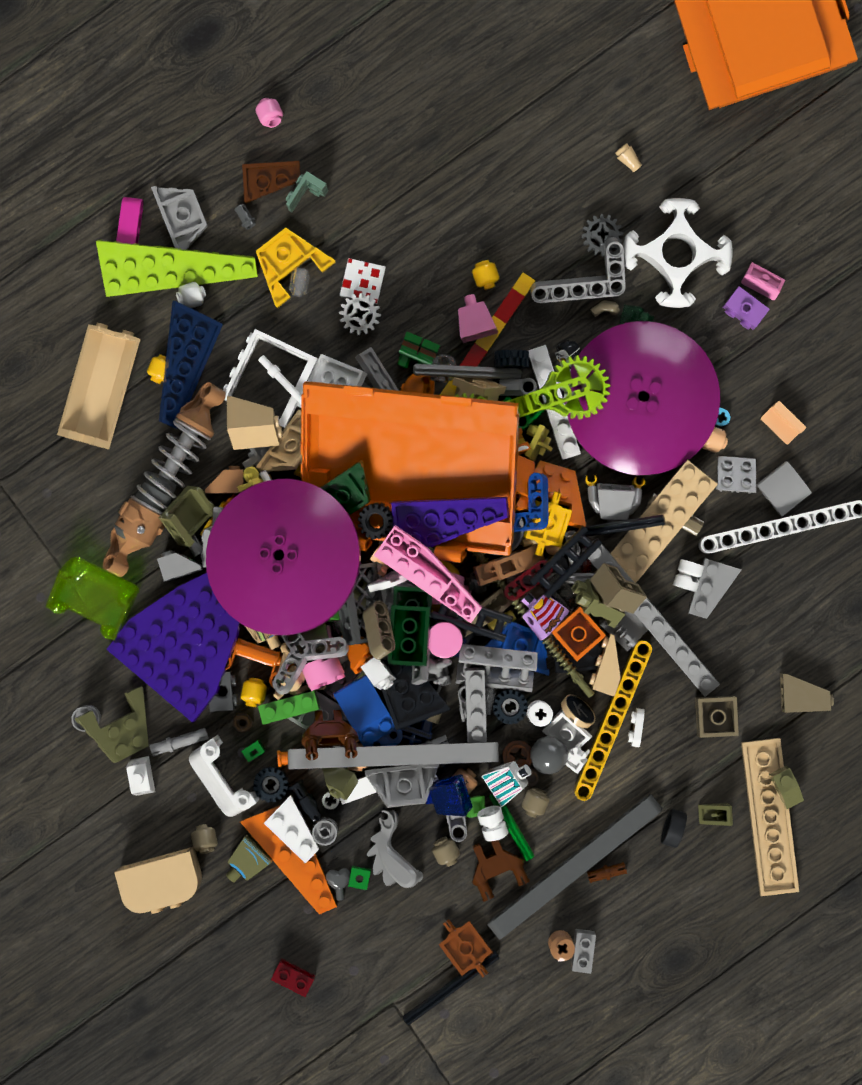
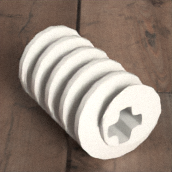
(544, 718)

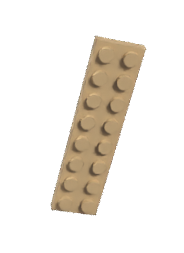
(677, 504)
(769, 819)

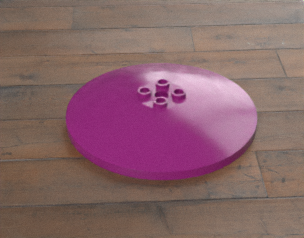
(317, 563)

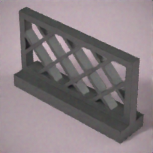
(348, 613)

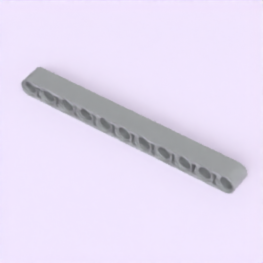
(396, 755)

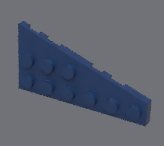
(188, 350)

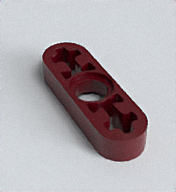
(513, 585)

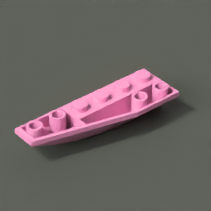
(427, 572)

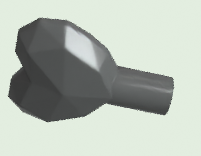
(338, 881)

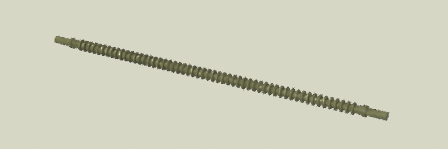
(576, 676)

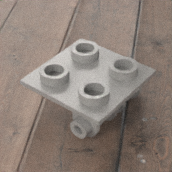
(736, 474)
(627, 631)

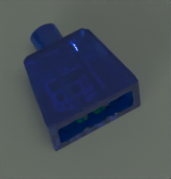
(450, 796)

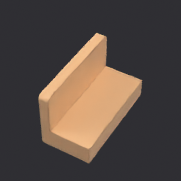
(783, 422)

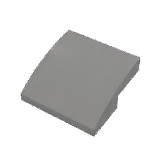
(784, 488)

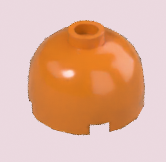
(419, 384)

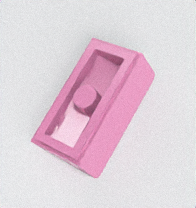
(763, 281)

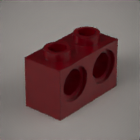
(293, 977)

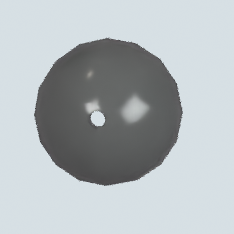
(548, 755)

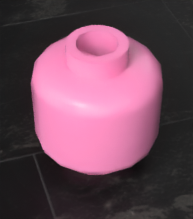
(269, 112)

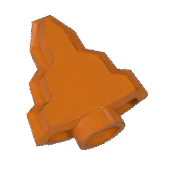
(358, 656)

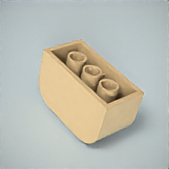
(159, 881)

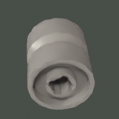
(79, 711)
(325, 831)

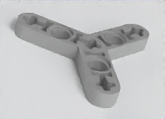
(300, 660)

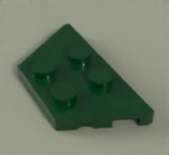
(350, 488)

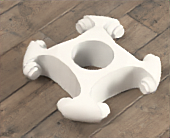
(680, 230)

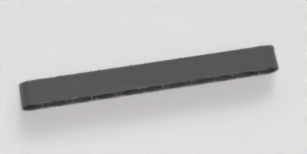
(574, 866)

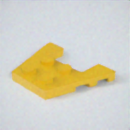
(282, 255)

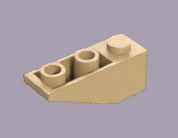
(608, 673)

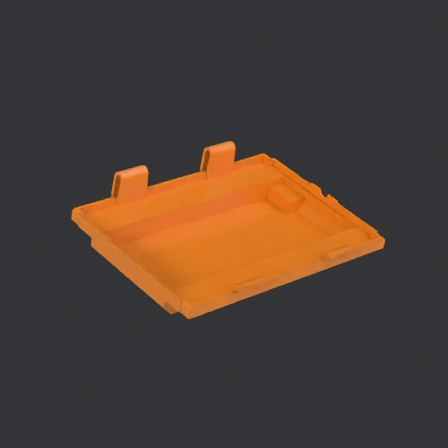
(762, 44)
(415, 451)

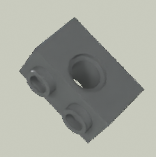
(227, 702)

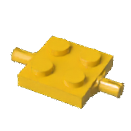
(556, 527)

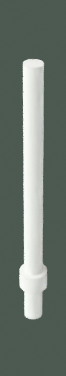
(274, 372)

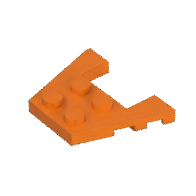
(562, 481)

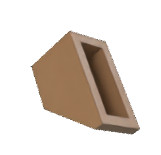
(227, 481)

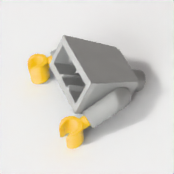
(614, 500)

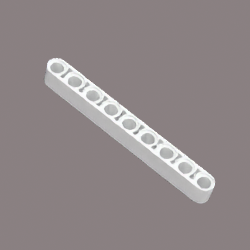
(773, 530)

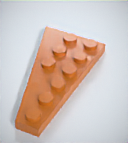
(305, 876)

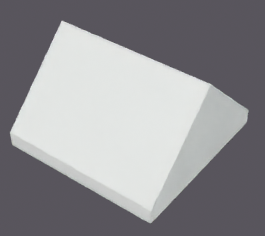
(566, 731)

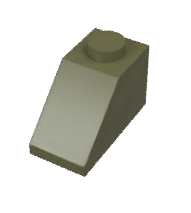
(340, 782)
(787, 787)

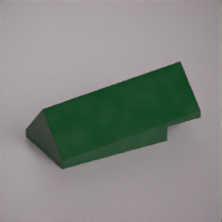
(410, 626)

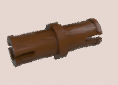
(606, 872)

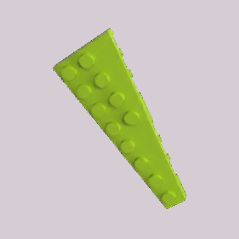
(151, 268)

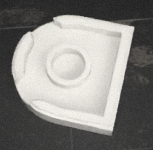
(389, 580)

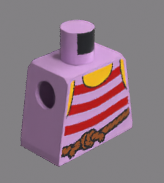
(543, 614)

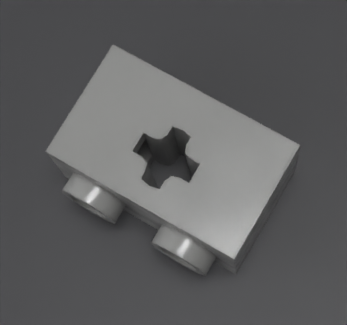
(584, 951)

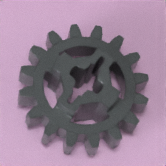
(593, 236)

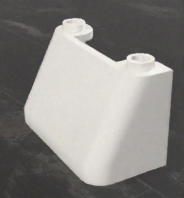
(226, 799)

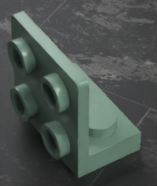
(304, 182)

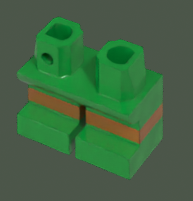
(410, 349)

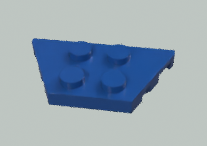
(522, 639)

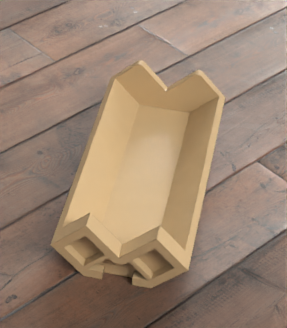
(98, 386)

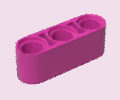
(130, 220)

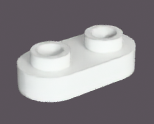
(635, 735)

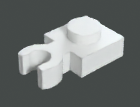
(577, 758)

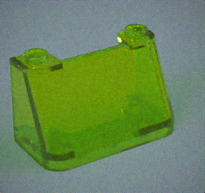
(93, 595)

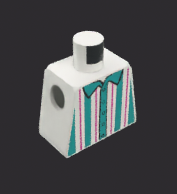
(507, 781)

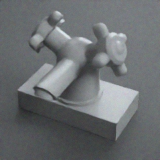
(434, 666)

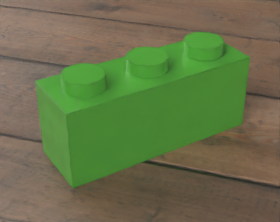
(289, 707)

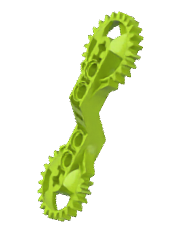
(530, 402)

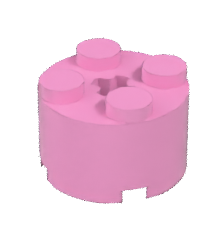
(323, 672)

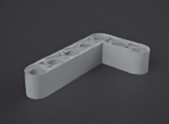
(587, 282)

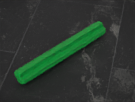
(514, 830)

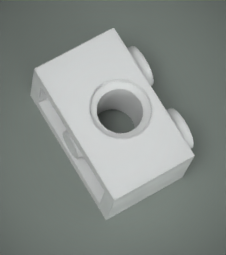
(379, 673)

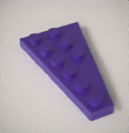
(446, 519)

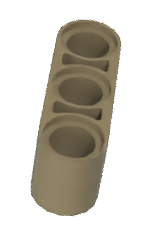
(378, 630)

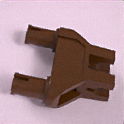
(329, 733)
(494, 865)

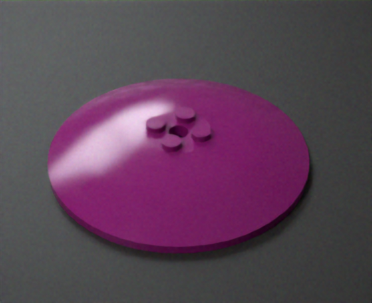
(681, 403)

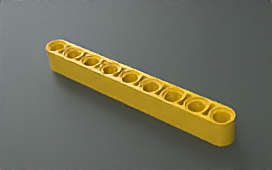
(613, 730)

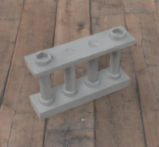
(497, 657)

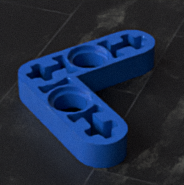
(535, 512)

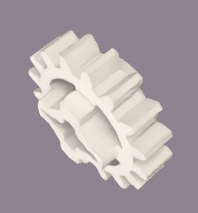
(357, 305)

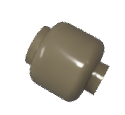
(535, 802)
(204, 839)
(446, 851)

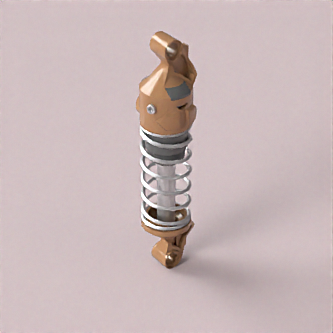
(139, 515)

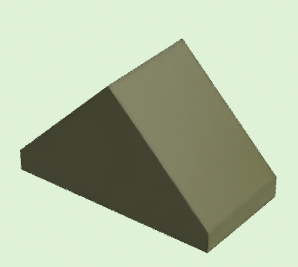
(715, 814)

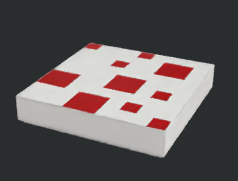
(362, 278)

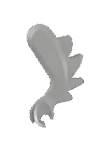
(388, 860)

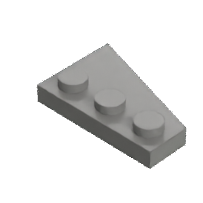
(712, 586)

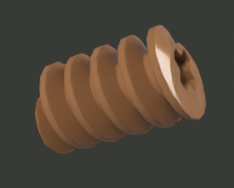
(563, 938)

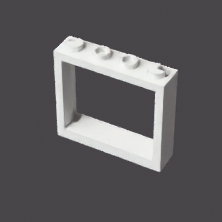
(245, 356)

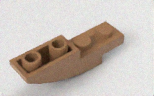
(507, 565)

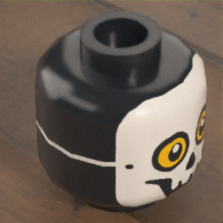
(567, 349)

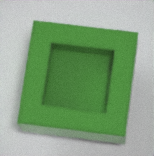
(478, 804)

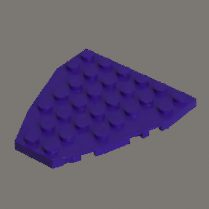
(180, 646)

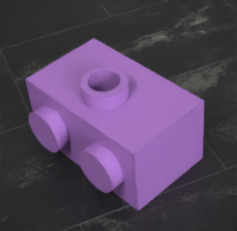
(745, 308)

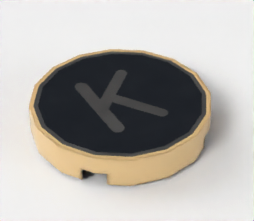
(578, 711)

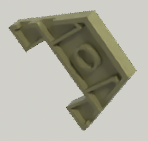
(123, 735)

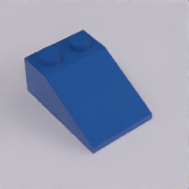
(365, 710)

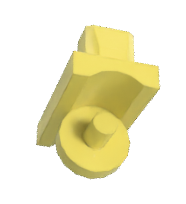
(539, 443)
(251, 476)

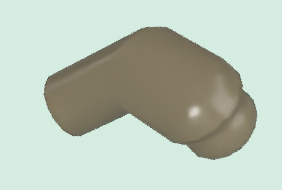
(608, 306)

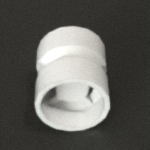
(688, 575)
(493, 825)

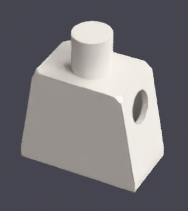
(140, 776)

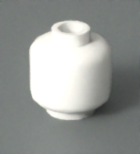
(191, 295)

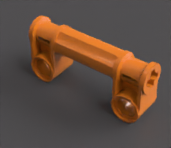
(259, 654)

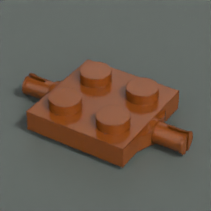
(465, 948)

